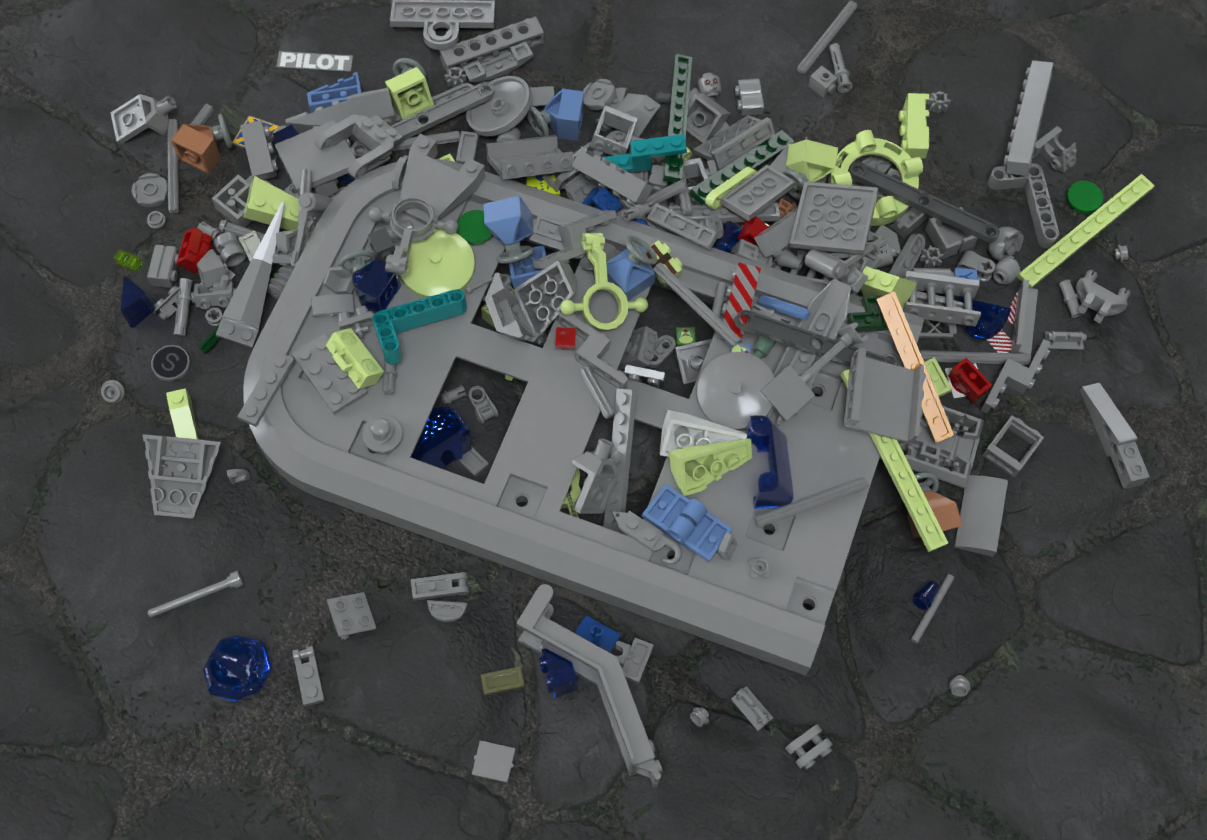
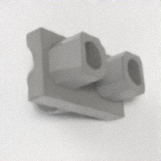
(358, 323)

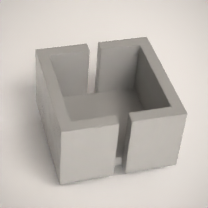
(949, 238)

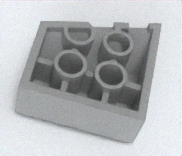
(543, 295)

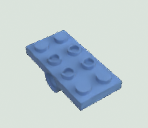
(686, 522)

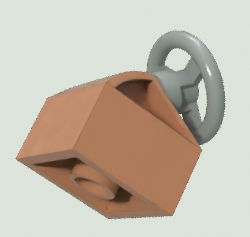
(198, 144)
(942, 507)

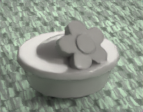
(112, 391)

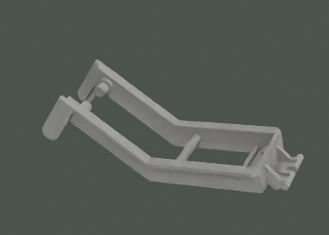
(598, 668)

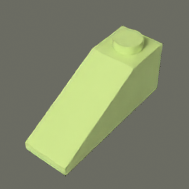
(182, 414)

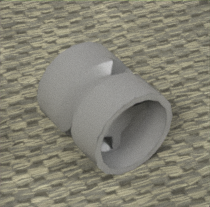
(230, 249)

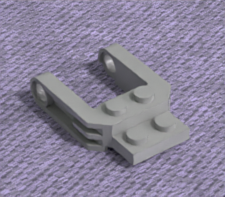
(371, 132)

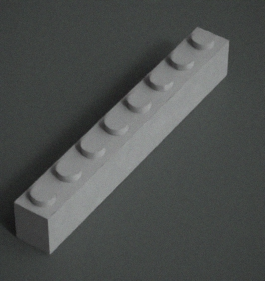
(1029, 118)

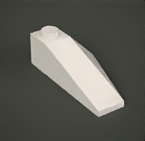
(686, 430)

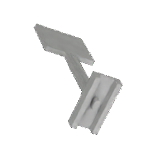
(789, 390)

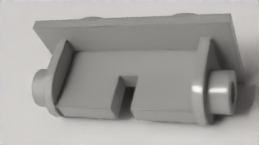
(165, 306)
(1065, 340)
(751, 708)

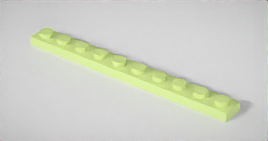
(1086, 231)
(908, 488)

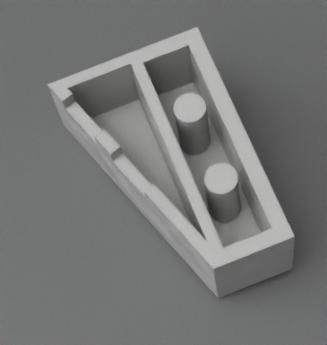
(259, 150)

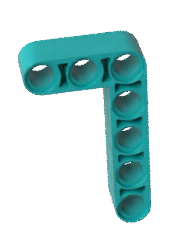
(414, 315)

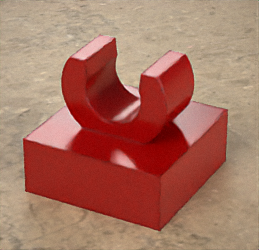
(565, 338)

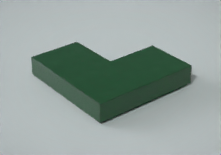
(870, 319)

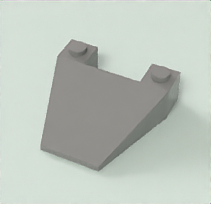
(436, 182)

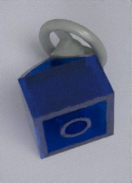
(371, 282)

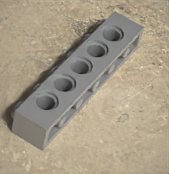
(492, 44)

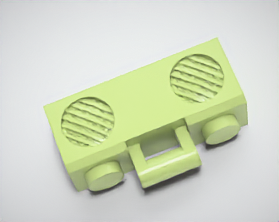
(354, 358)

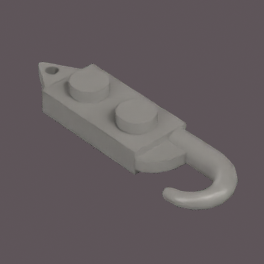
(646, 534)

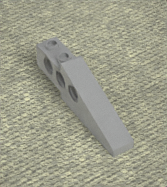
(1115, 436)

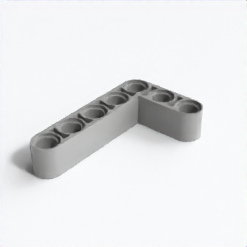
(1041, 197)

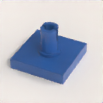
(598, 634)

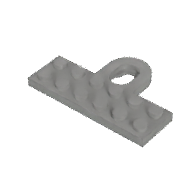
(442, 13)

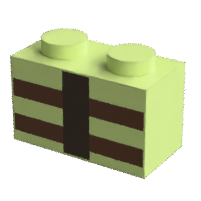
(662, 252)

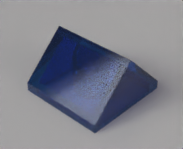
(135, 303)

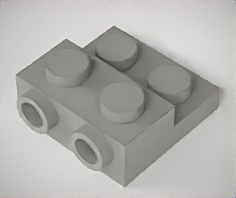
(640, 348)

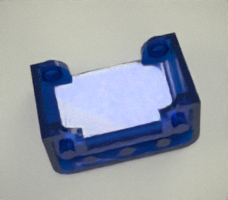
(775, 486)

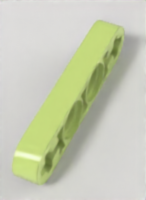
(714, 197)

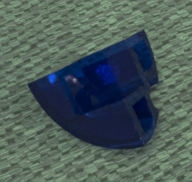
(991, 319)

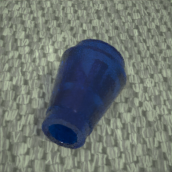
(925, 596)

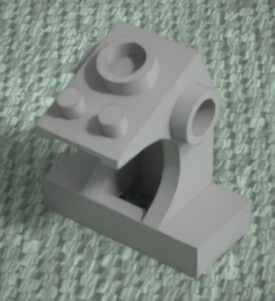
(1050, 144)

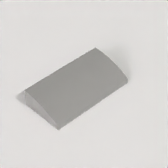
(981, 515)

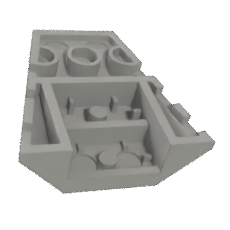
(508, 314)
(178, 473)

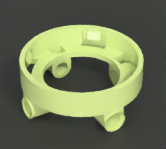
(887, 208)

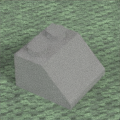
(705, 117)

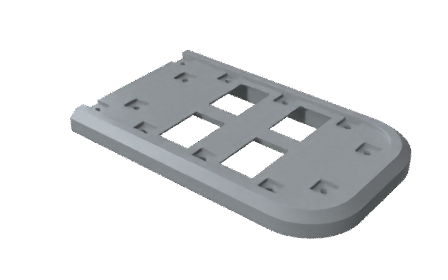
(553, 426)

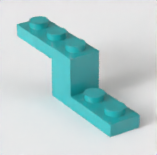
(645, 149)

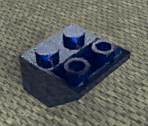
(560, 673)

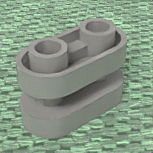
(807, 759)

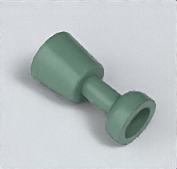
(763, 346)

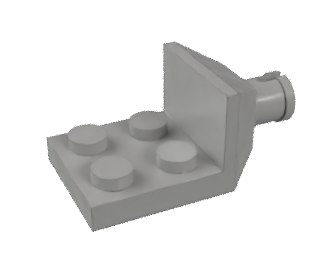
(139, 115)
(600, 479)

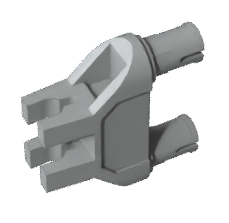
(1099, 298)

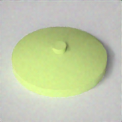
(439, 264)

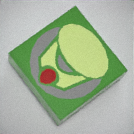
(685, 336)

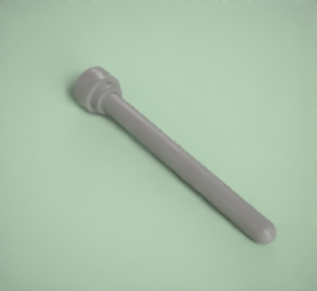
(233, 580)

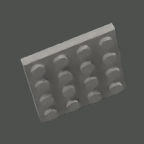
(834, 217)

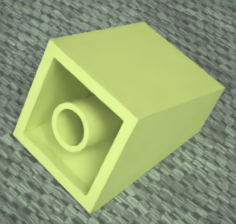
(883, 283)

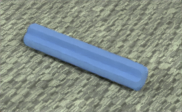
(784, 307)

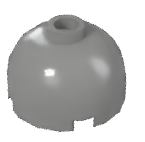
(1006, 243)

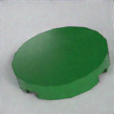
(1084, 197)
(473, 229)

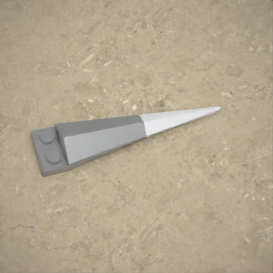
(244, 312)

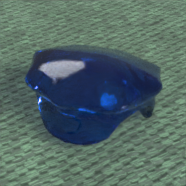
(237, 668)

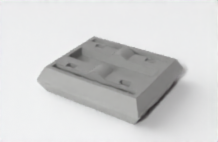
(954, 452)

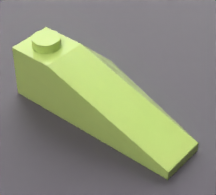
(701, 464)

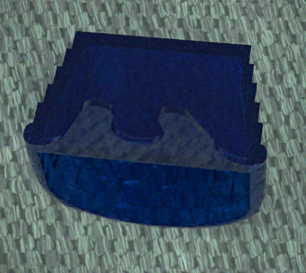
(443, 438)

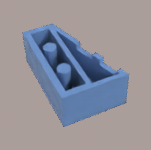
(340, 91)

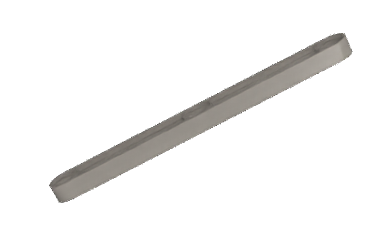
(438, 113)

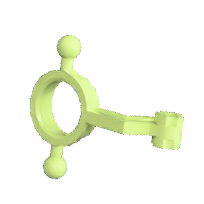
(594, 244)

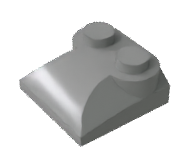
(690, 359)

